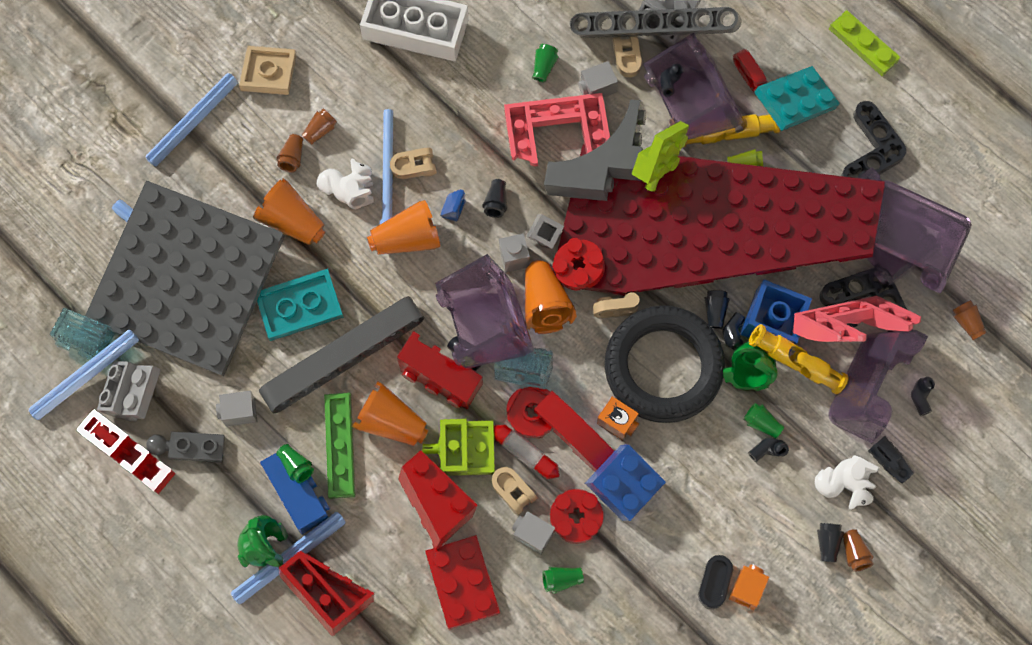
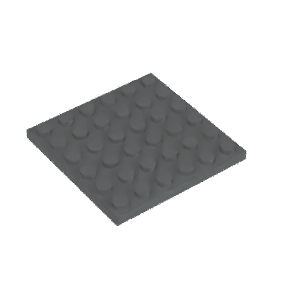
(185, 277)

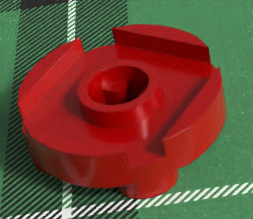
(582, 277)
(518, 417)
(586, 504)

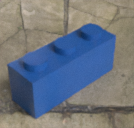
(298, 498)

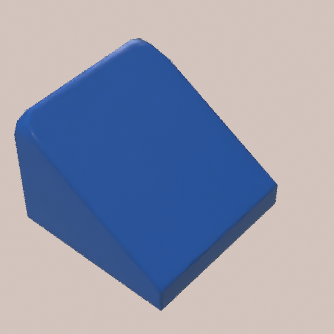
(453, 205)

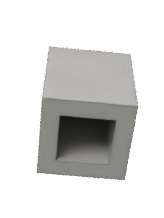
(598, 80)
(545, 231)
(514, 253)
(237, 408)
(533, 532)

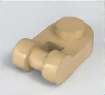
(627, 62)
(404, 166)
(608, 307)
(507, 481)

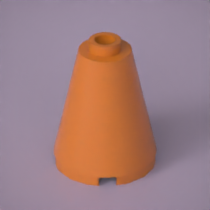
(289, 214)
(406, 232)
(546, 300)
(390, 418)

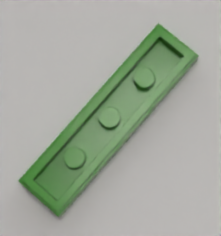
(339, 445)

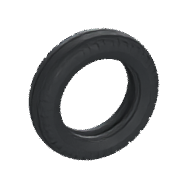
(680, 322)

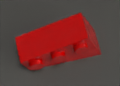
(438, 372)
(436, 498)
(325, 593)

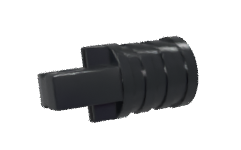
(891, 459)

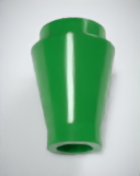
(544, 62)
(763, 421)
(295, 464)
(559, 579)

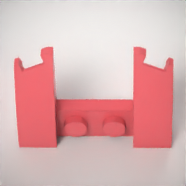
(525, 116)
(831, 322)

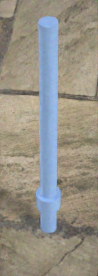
(387, 200)

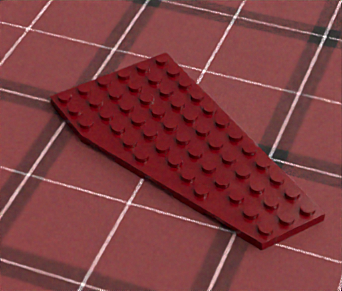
(723, 223)

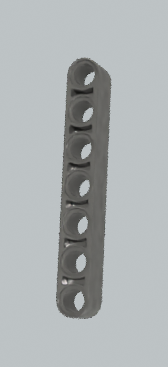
(666, 26)
(341, 354)

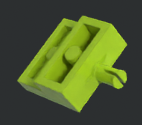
(661, 155)
(464, 447)

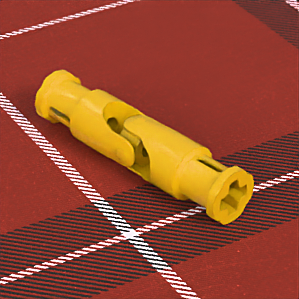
(752, 126)
(809, 366)

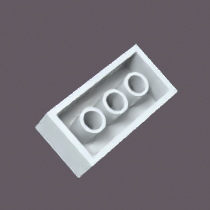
(416, 25)

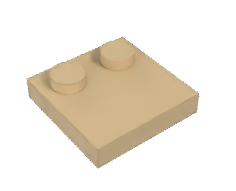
(267, 70)

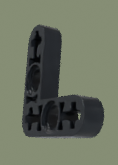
(881, 145)
(868, 285)

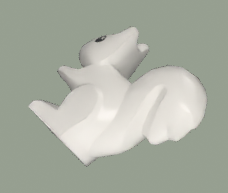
(348, 189)
(849, 474)

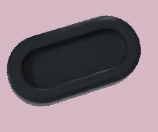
(715, 582)

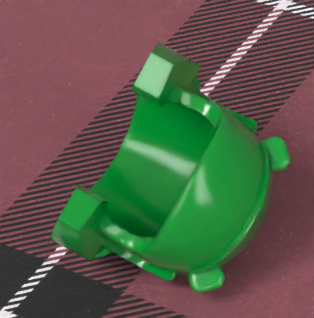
(751, 369)
(253, 543)

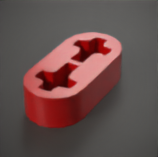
(749, 69)

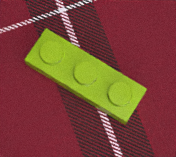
(864, 43)

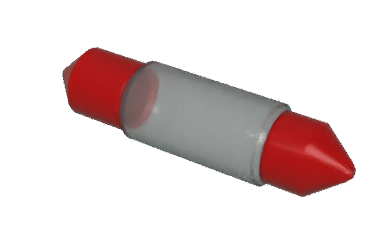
(526, 451)

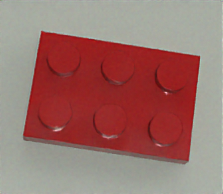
(462, 582)

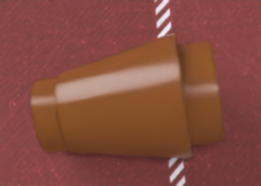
(319, 126)
(290, 155)
(970, 320)
(856, 551)

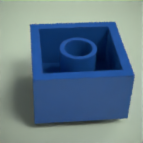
(775, 309)
(625, 482)

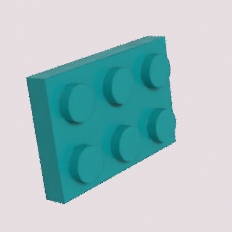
(796, 98)
(299, 305)

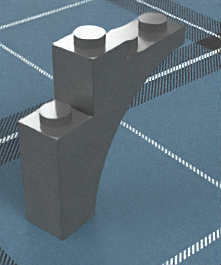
(594, 173)

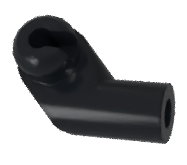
(669, 78)
(731, 333)
(920, 393)
(769, 446)

